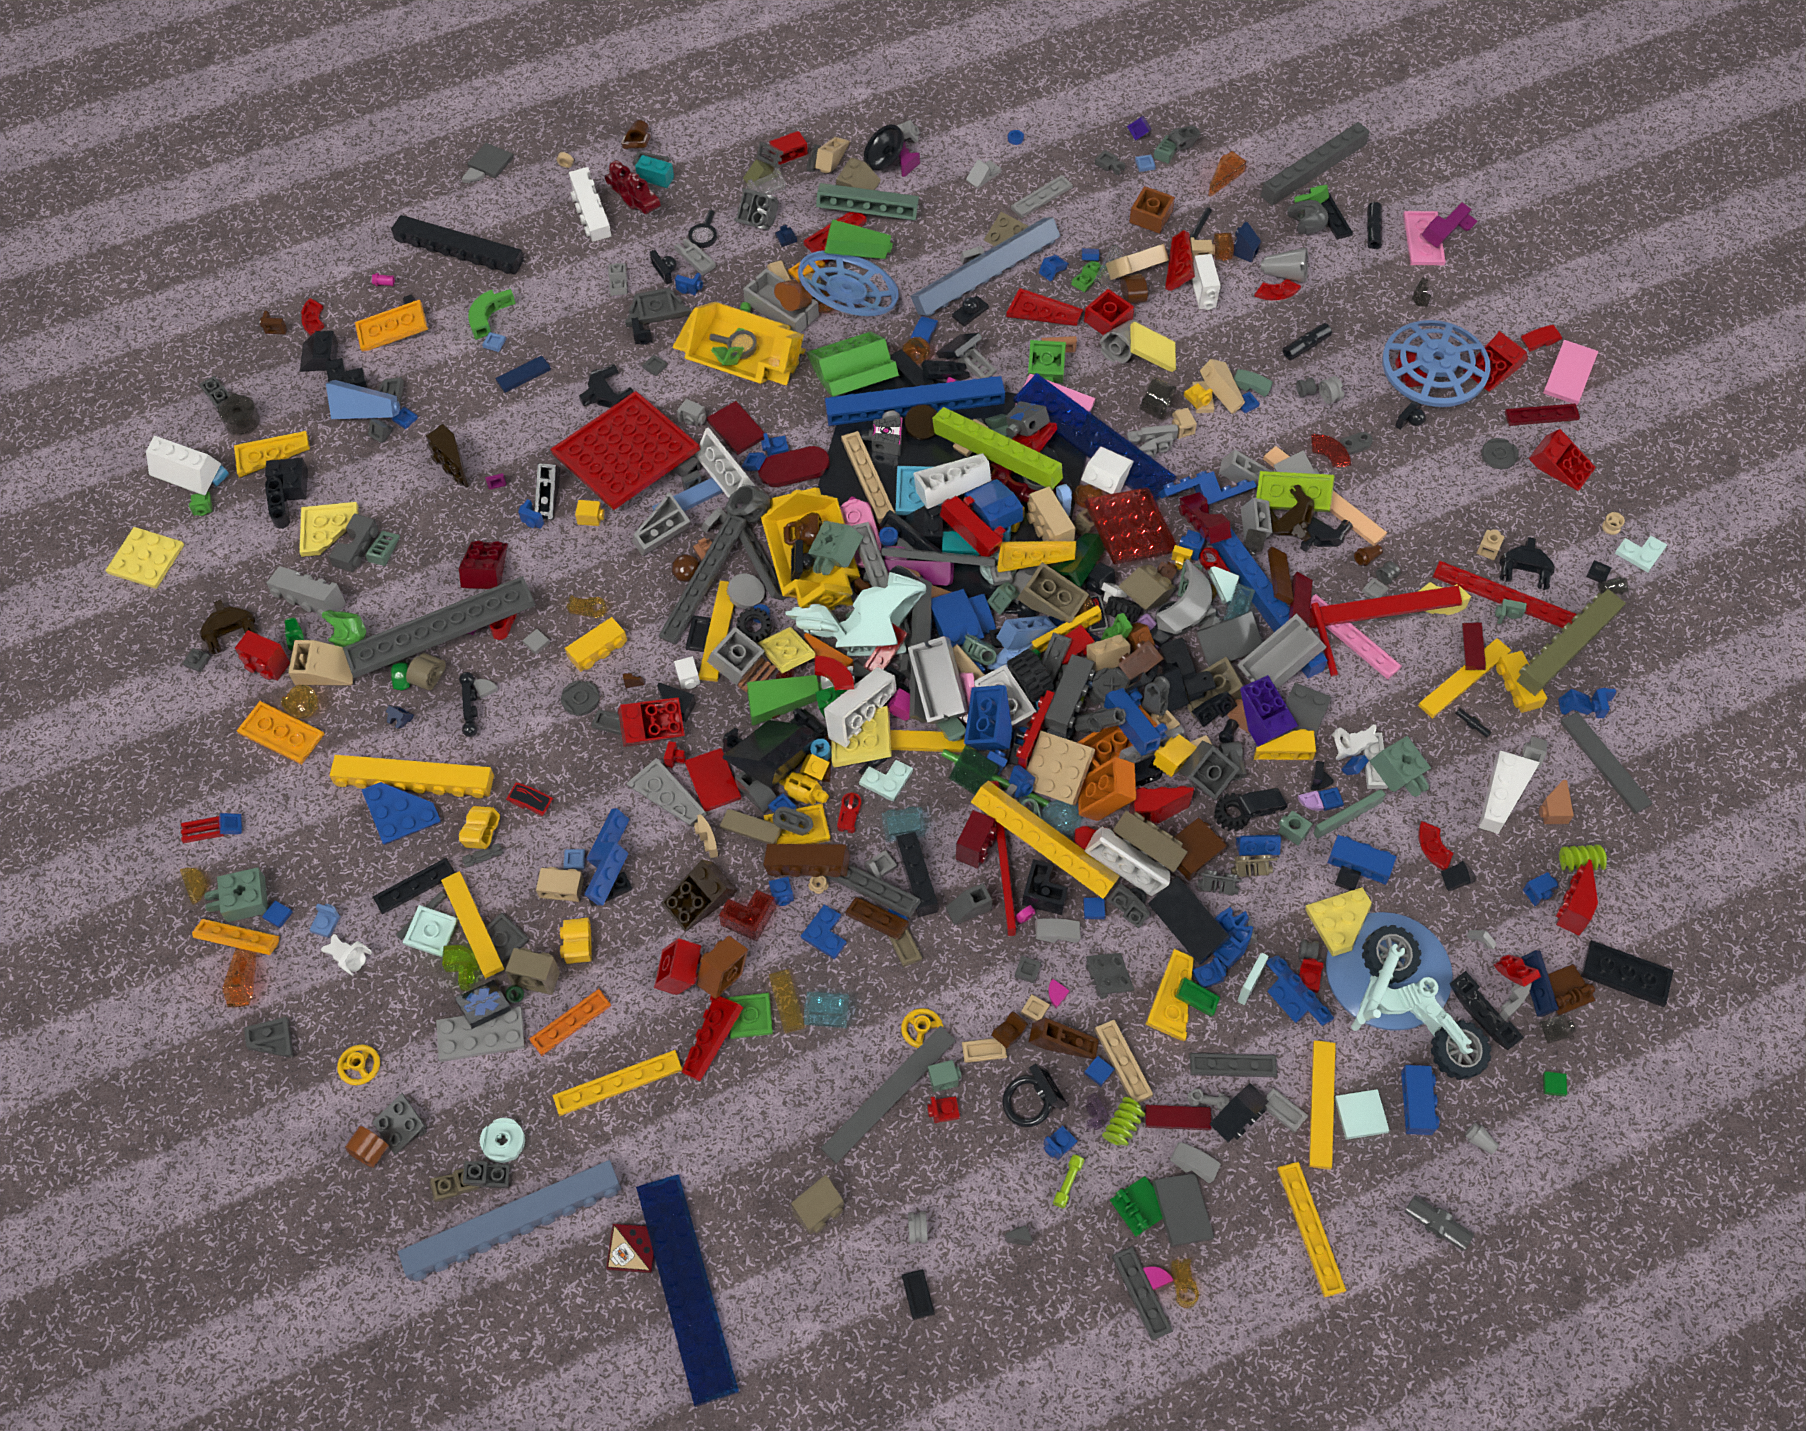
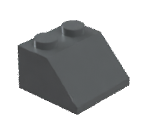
(1307, 707)

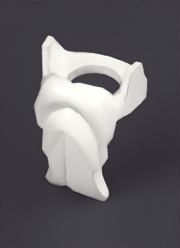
(1354, 743)
(349, 957)

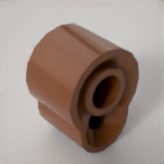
(792, 295)
(366, 1146)

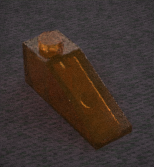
(1228, 169)
(240, 978)

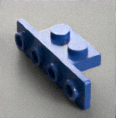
(1294, 995)

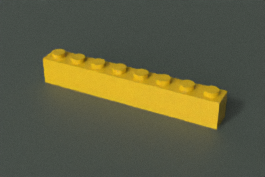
(412, 775)
(1045, 839)

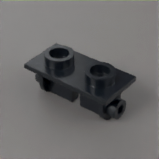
(801, 716)

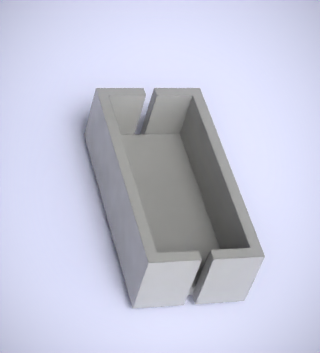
(771, 307)
(1283, 653)
(938, 680)

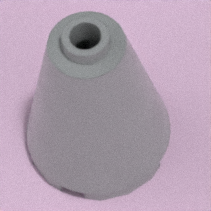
(1287, 265)
(1117, 343)

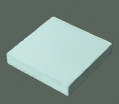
(430, 931)
(1252, 978)
(1361, 1114)

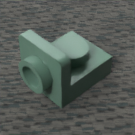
(1003, 597)
(1511, 609)

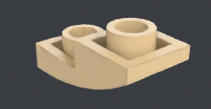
(706, 835)

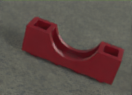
(1210, 526)

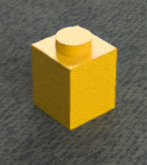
(589, 513)
(814, 767)

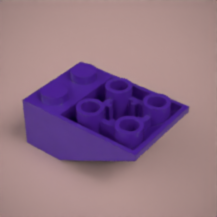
(1265, 711)

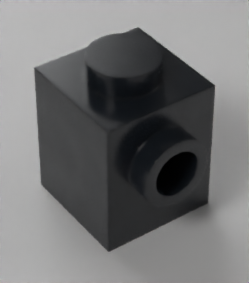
(1098, 575)

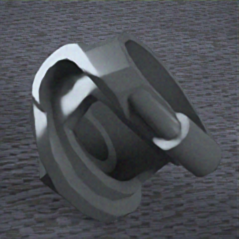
(1313, 220)
(755, 503)

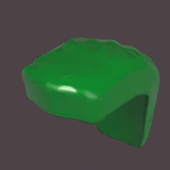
(293, 632)
(398, 676)

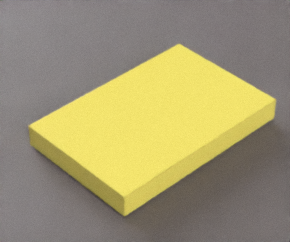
(1152, 346)
(786, 649)

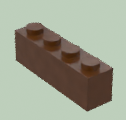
(807, 860)

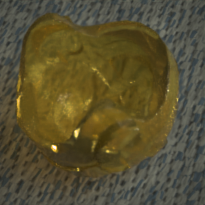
(300, 702)

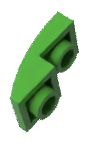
(1318, 193)
(1086, 278)
(1120, 626)

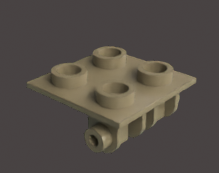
(1003, 228)
(1259, 865)

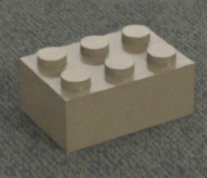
(1150, 839)

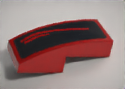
(529, 798)

